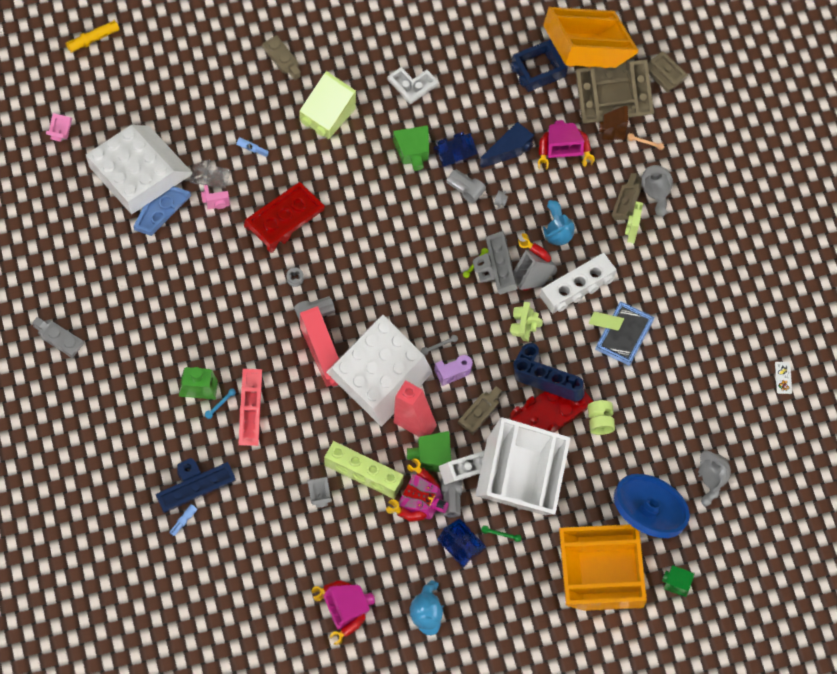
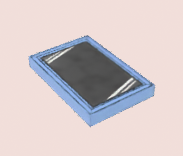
(626, 341)

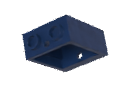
(530, 84)

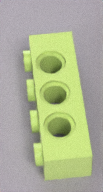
(363, 470)

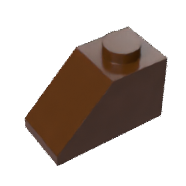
(614, 124)

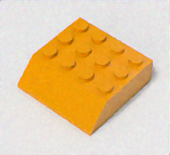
(589, 37)
(602, 567)

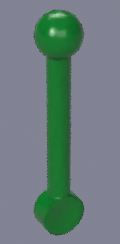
(485, 529)

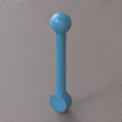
(209, 414)

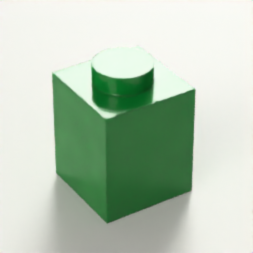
(678, 580)

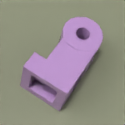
(453, 370)

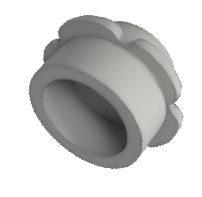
(500, 199)

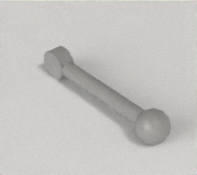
(425, 350)

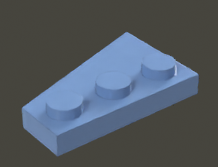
(160, 210)

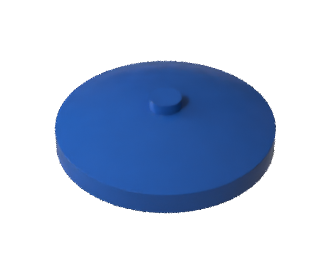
(651, 505)

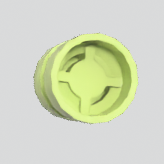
(601, 417)

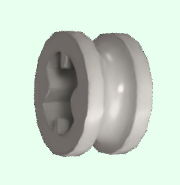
(296, 282)

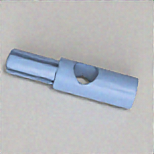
(244, 144)
(183, 519)

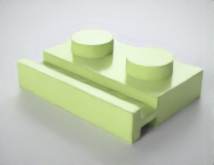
(633, 222)

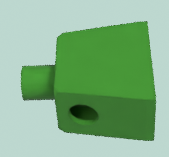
(412, 146)
(198, 383)
(432, 451)

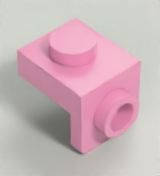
(59, 127)
(215, 200)

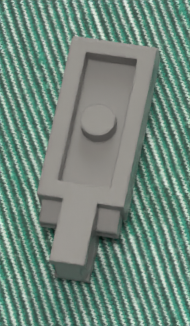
(58, 337)

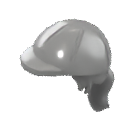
(657, 184)
(715, 474)

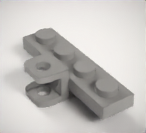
(497, 264)

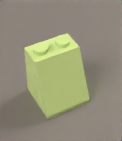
(328, 106)

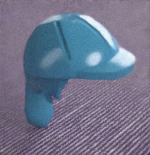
(561, 228)
(426, 610)

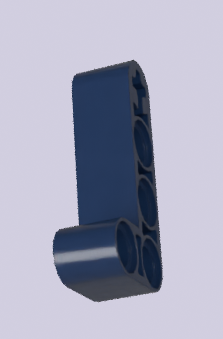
(570, 386)

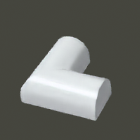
(411, 88)

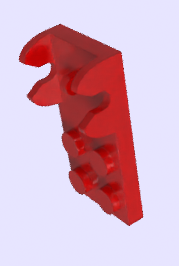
(284, 216)
(549, 411)

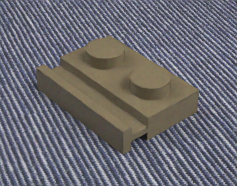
(666, 72)

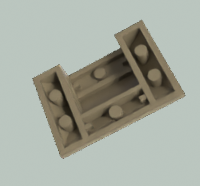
(611, 88)

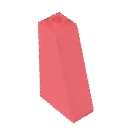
(319, 342)
(413, 411)

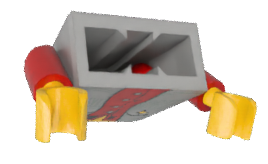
(534, 266)

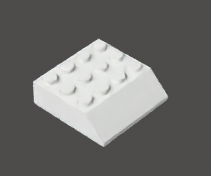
(137, 166)
(378, 367)
(523, 467)

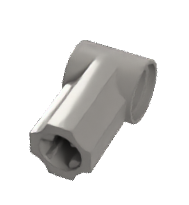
(470, 189)
(325, 306)
(451, 494)

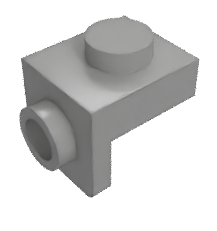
(319, 492)

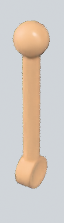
(631, 137)

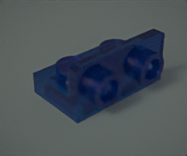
(455, 149)
(460, 542)

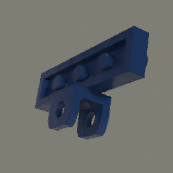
(194, 484)

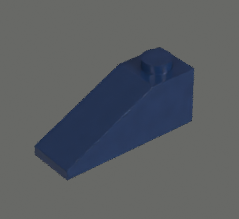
(509, 146)

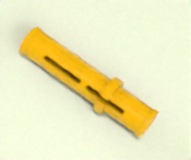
(86, 39)

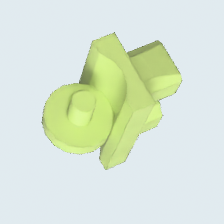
(528, 322)

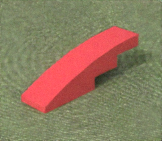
(250, 407)

